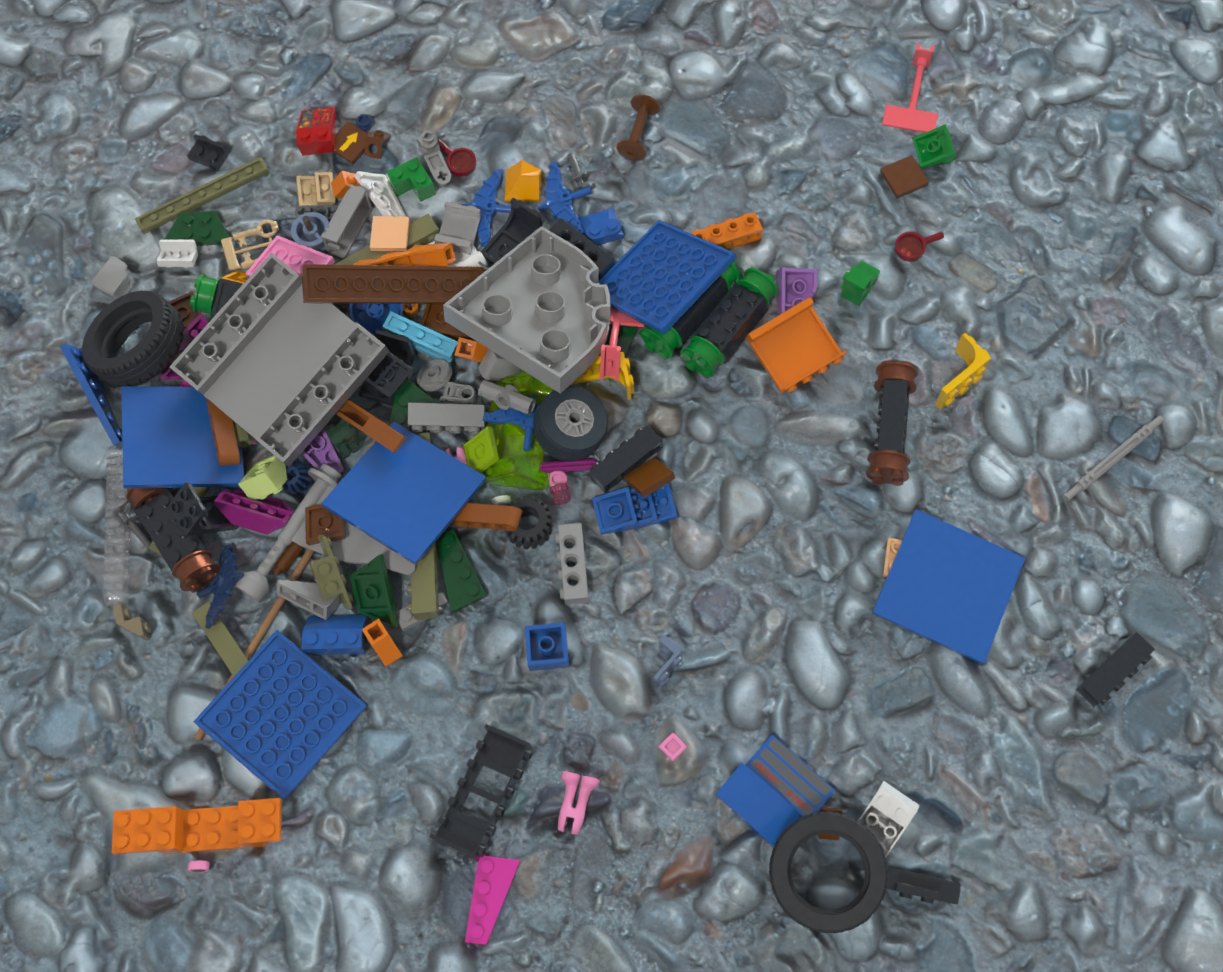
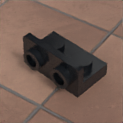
(208, 152)

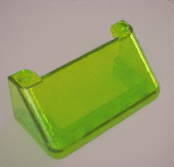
(515, 466)

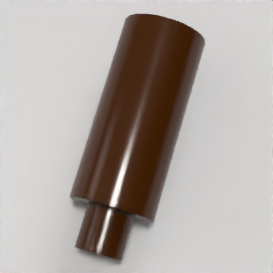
(287, 558)

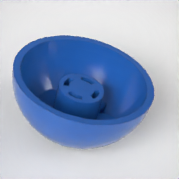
(375, 320)

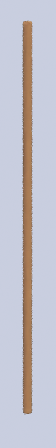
(273, 612)

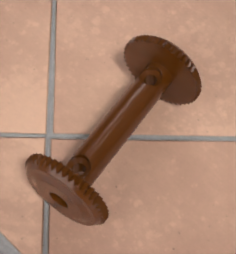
(645, 106)

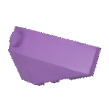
(794, 286)
(322, 452)

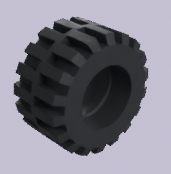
(540, 532)

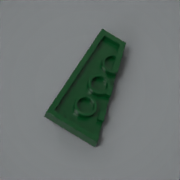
(459, 576)

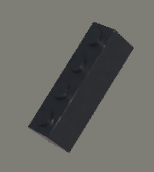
(626, 458)
(1115, 670)

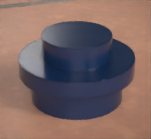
(364, 122)

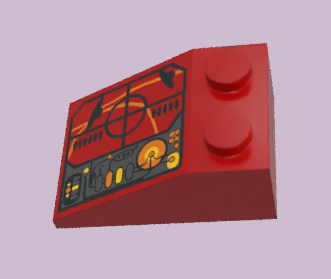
(316, 131)

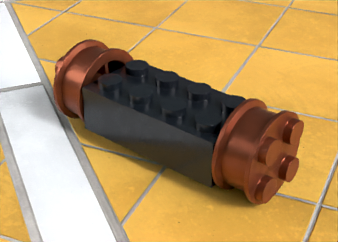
(889, 460)
(184, 554)

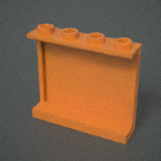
(795, 346)

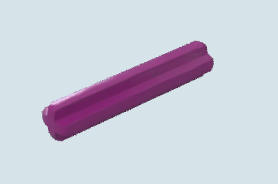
(567, 466)

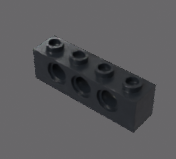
(567, 232)

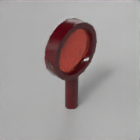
(460, 161)
(912, 246)

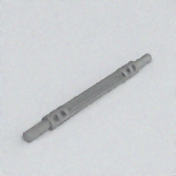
(1091, 476)

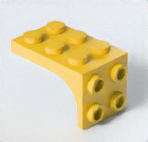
(977, 362)
(625, 377)

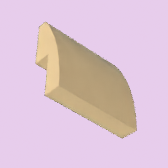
(315, 189)

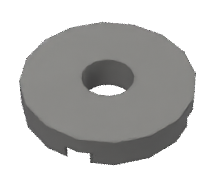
(443, 374)

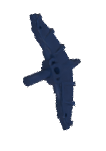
(221, 585)

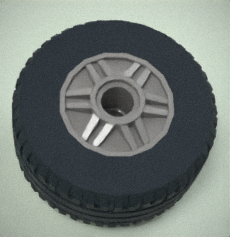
(570, 424)

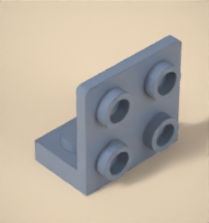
(674, 657)

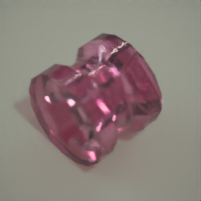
(560, 494)

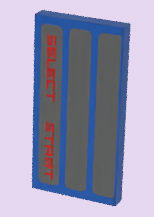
(790, 777)

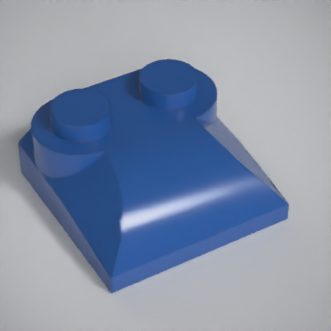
(602, 226)

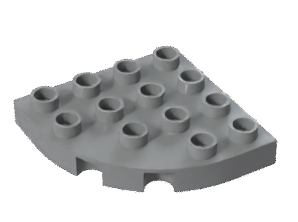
(538, 309)

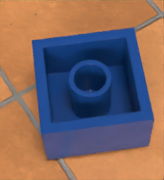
(547, 646)

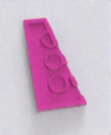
(490, 889)

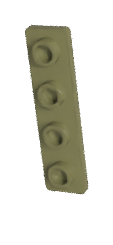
(327, 575)

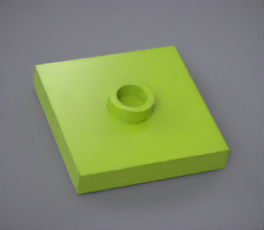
(481, 450)

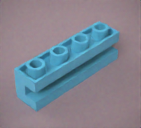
(422, 338)

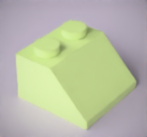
(264, 478)

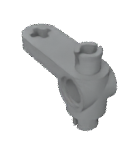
(433, 158)

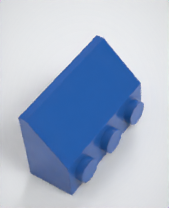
(335, 635)

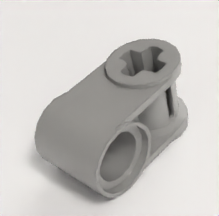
(455, 394)

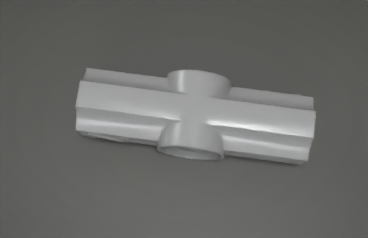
(506, 397)

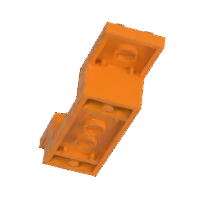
(197, 830)

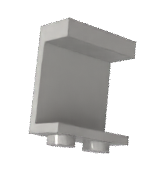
(459, 227)

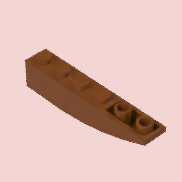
(371, 426)

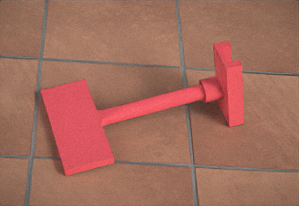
(909, 117)
(611, 353)

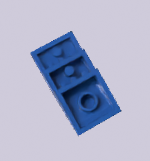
(629, 510)
(757, 804)

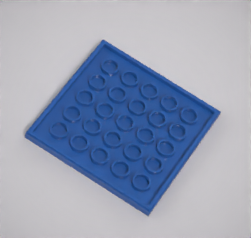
(664, 275)
(171, 440)
(404, 495)
(948, 586)
(280, 714)

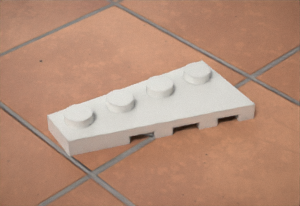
(380, 193)

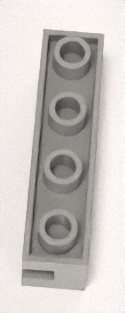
(445, 417)

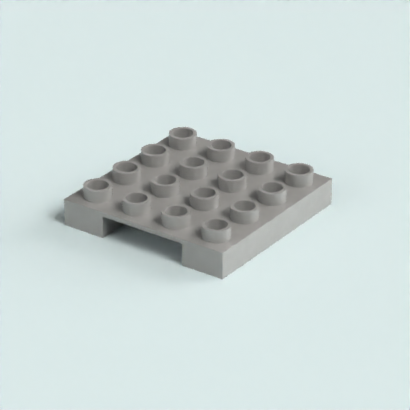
(279, 361)

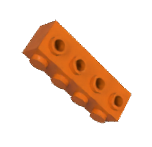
(732, 231)

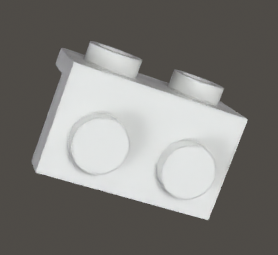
(177, 253)

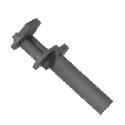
(579, 175)
(131, 523)

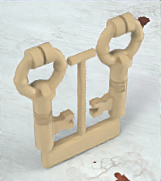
(230, 253)

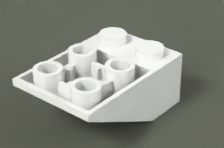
(888, 815)

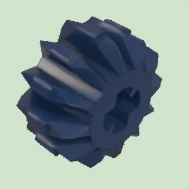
(297, 478)

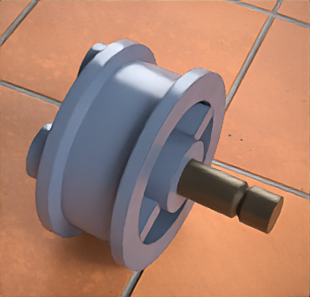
(308, 230)

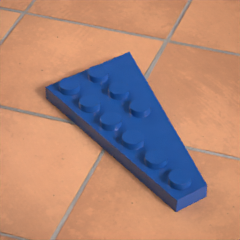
(94, 391)

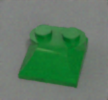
(934, 147)

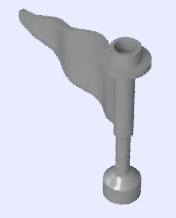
(355, 549)

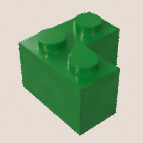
(411, 176)
(859, 282)

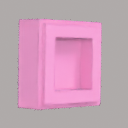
(672, 747)

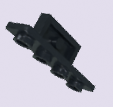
(924, 886)

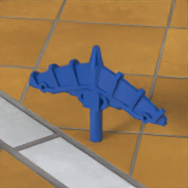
(560, 199)
(486, 202)
(515, 417)

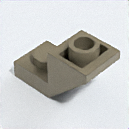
(135, 626)

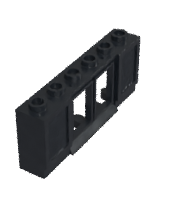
(497, 752)

